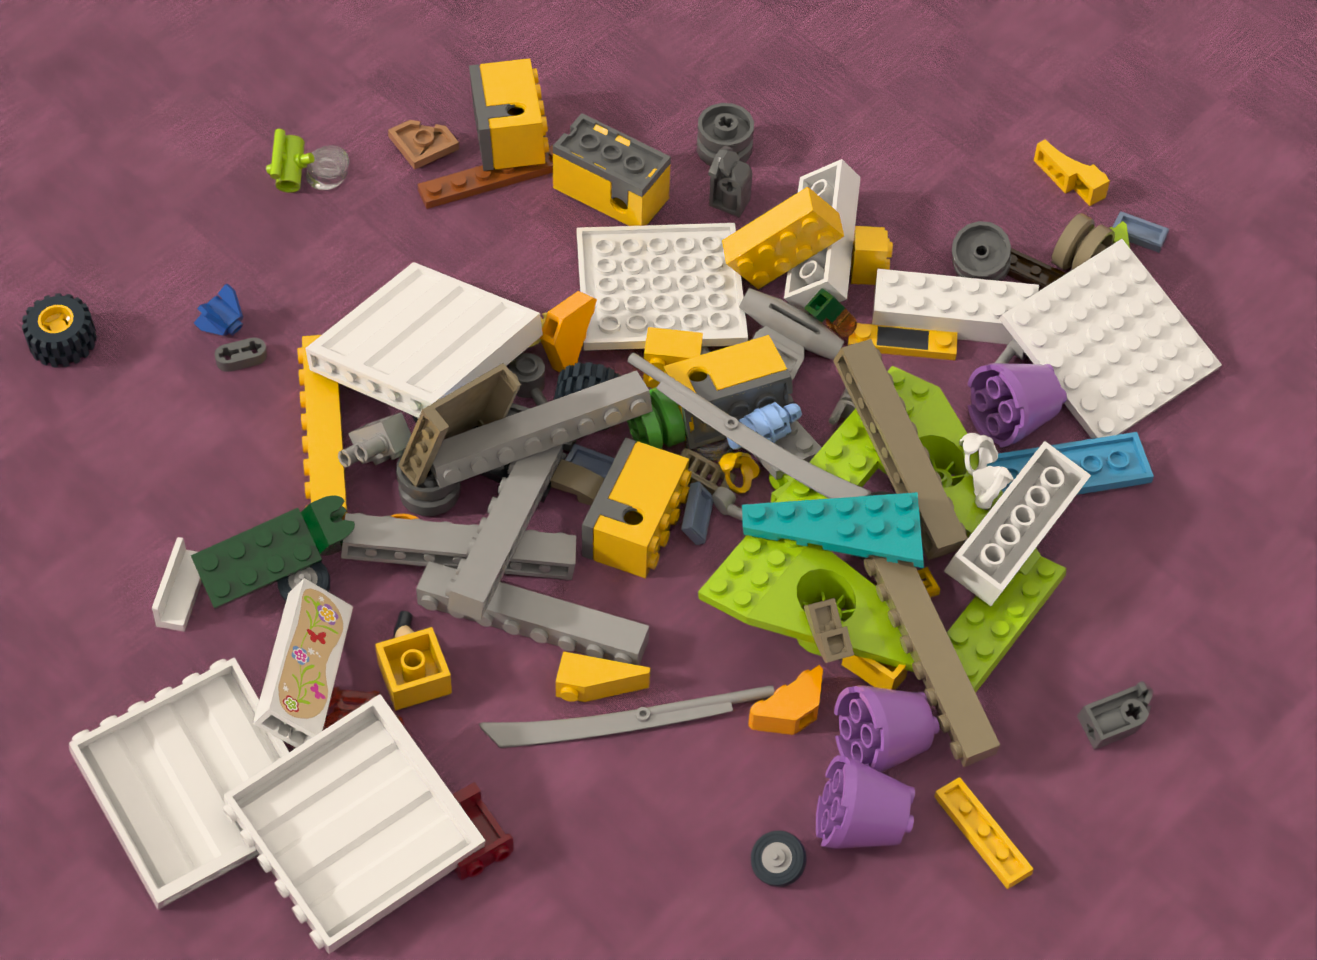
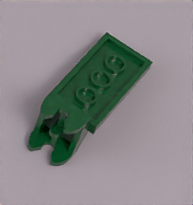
(272, 550)

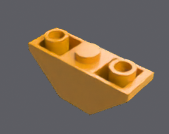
(566, 329)
(791, 706)

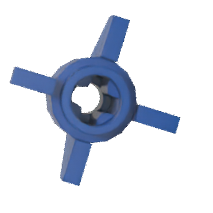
(221, 315)

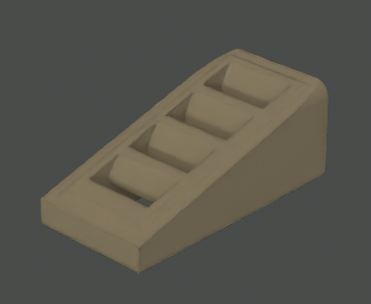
(706, 467)

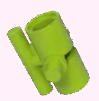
(288, 161)

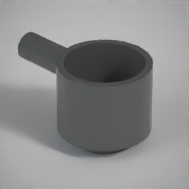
(531, 375)

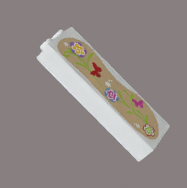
(303, 664)

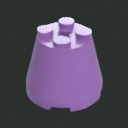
(1013, 400)
(883, 725)
(862, 807)

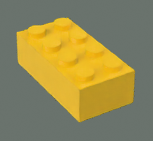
(783, 238)

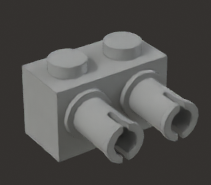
(377, 441)

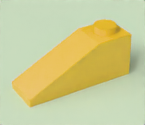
(595, 678)

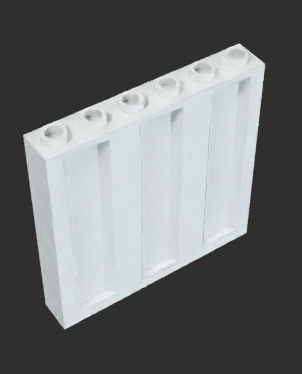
(422, 339)
(166, 777)
(352, 823)

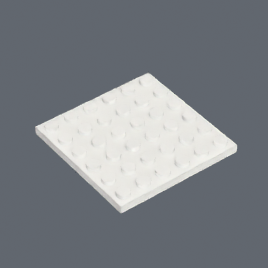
(659, 280)
(1111, 341)

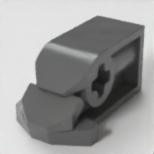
(729, 182)
(1116, 715)

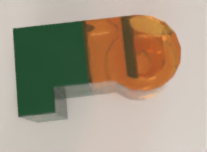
(837, 317)

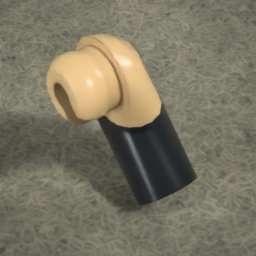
(403, 624)

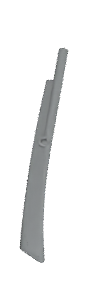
(729, 426)
(539, 732)

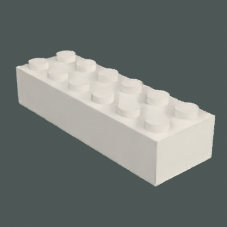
(830, 267)
(947, 303)
(1017, 523)

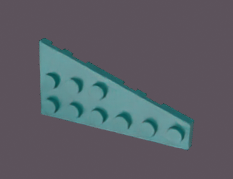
(847, 525)

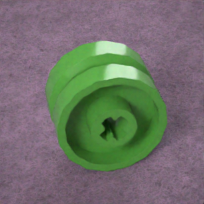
(660, 425)

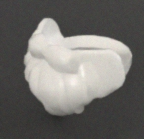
(987, 451)
(988, 483)

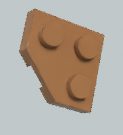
(422, 143)

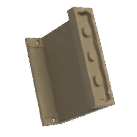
(470, 406)

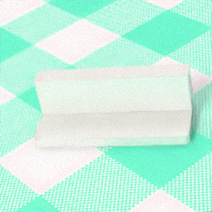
(177, 589)

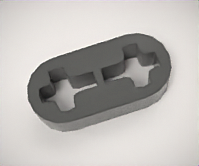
(240, 354)

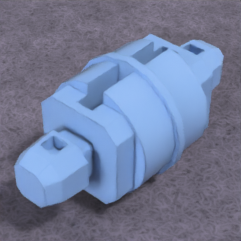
(770, 421)

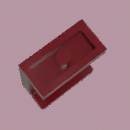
(497, 843)

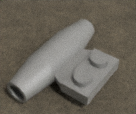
(790, 329)

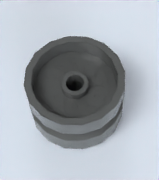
(722, 126)
(981, 252)
(428, 497)

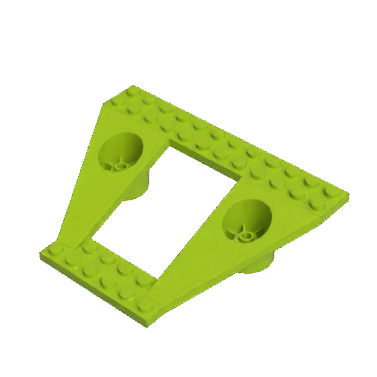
(773, 580)

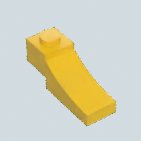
(1070, 174)

